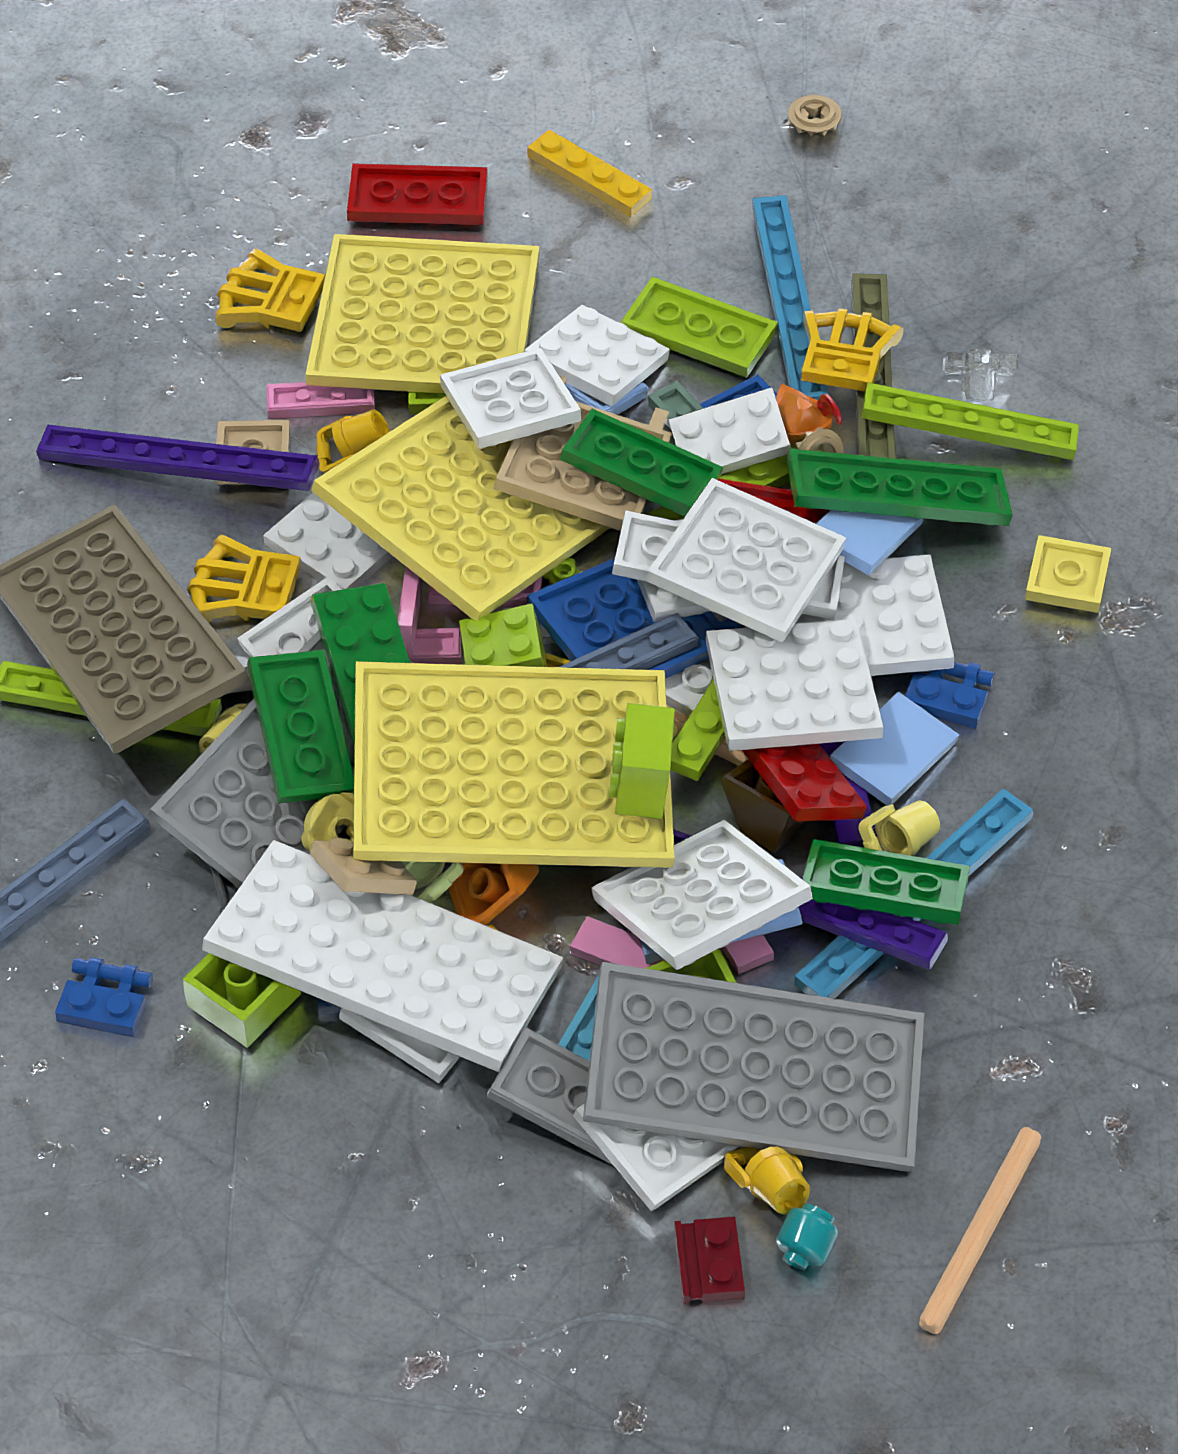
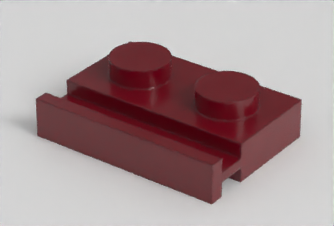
(709, 1260)

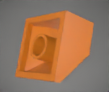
(489, 888)

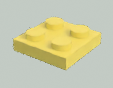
(1068, 574)

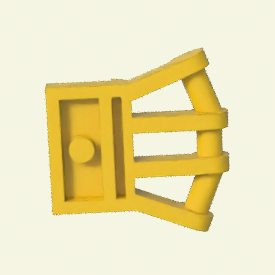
(289, 300)
(843, 363)
(266, 584)

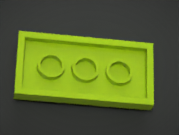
(700, 326)

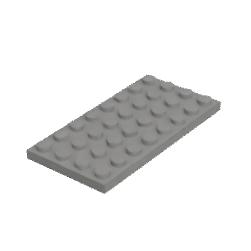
(228, 799)
(755, 1067)

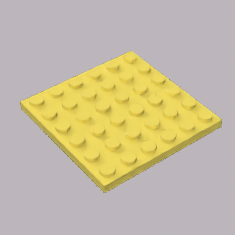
(418, 309)
(436, 510)

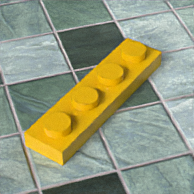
(589, 173)

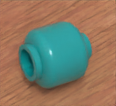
(807, 1236)

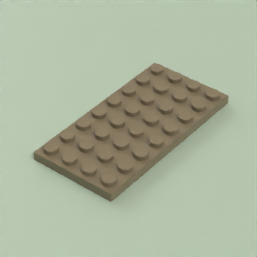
(117, 629)

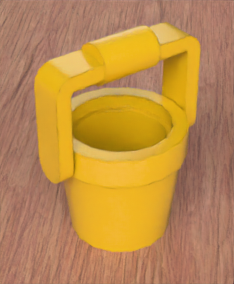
(350, 436)
(770, 1176)

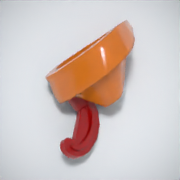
(805, 413)

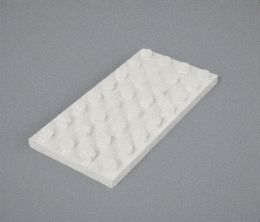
(385, 957)

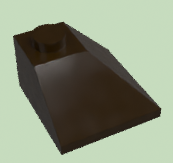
(758, 809)

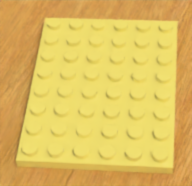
(498, 766)

